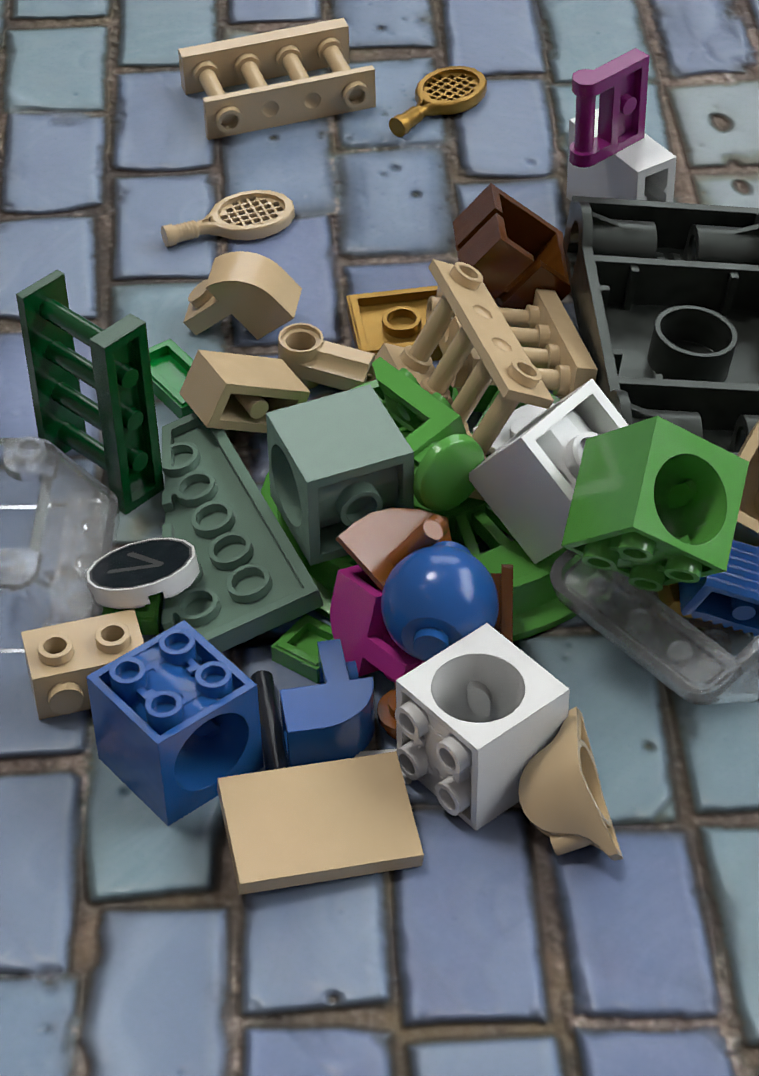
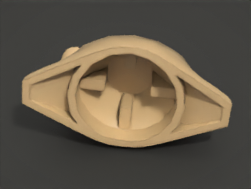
(565, 795)

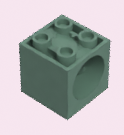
(336, 465)

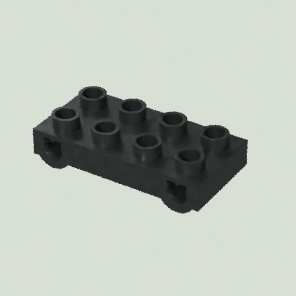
(670, 310)

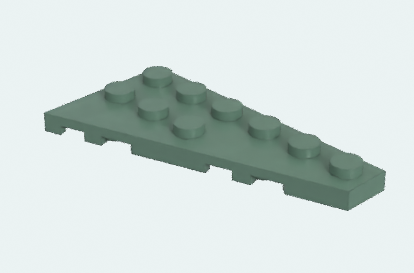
(245, 560)

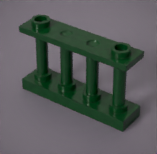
(118, 374)

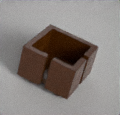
(511, 249)

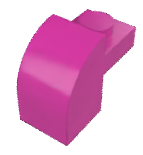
(360, 626)

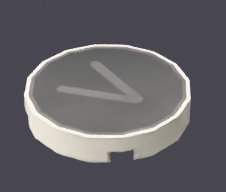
(142, 569)

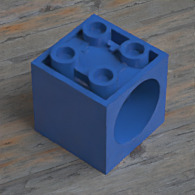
(175, 721)

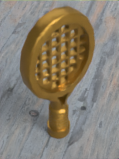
(431, 105)

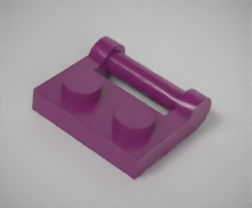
(621, 107)

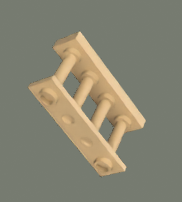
(274, 55)
(544, 335)
(493, 339)

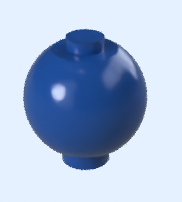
(437, 599)

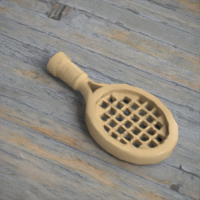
(229, 227)

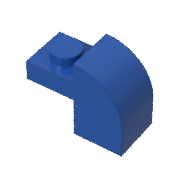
(328, 718)

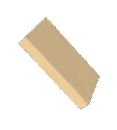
(319, 822)

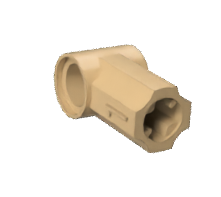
(322, 361)

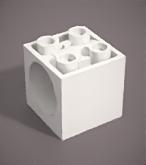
(536, 470)
(476, 722)

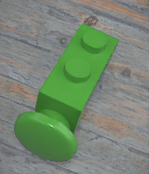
(438, 439)

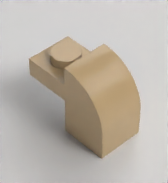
(248, 288)

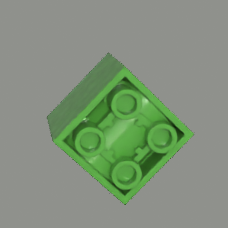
(655, 504)

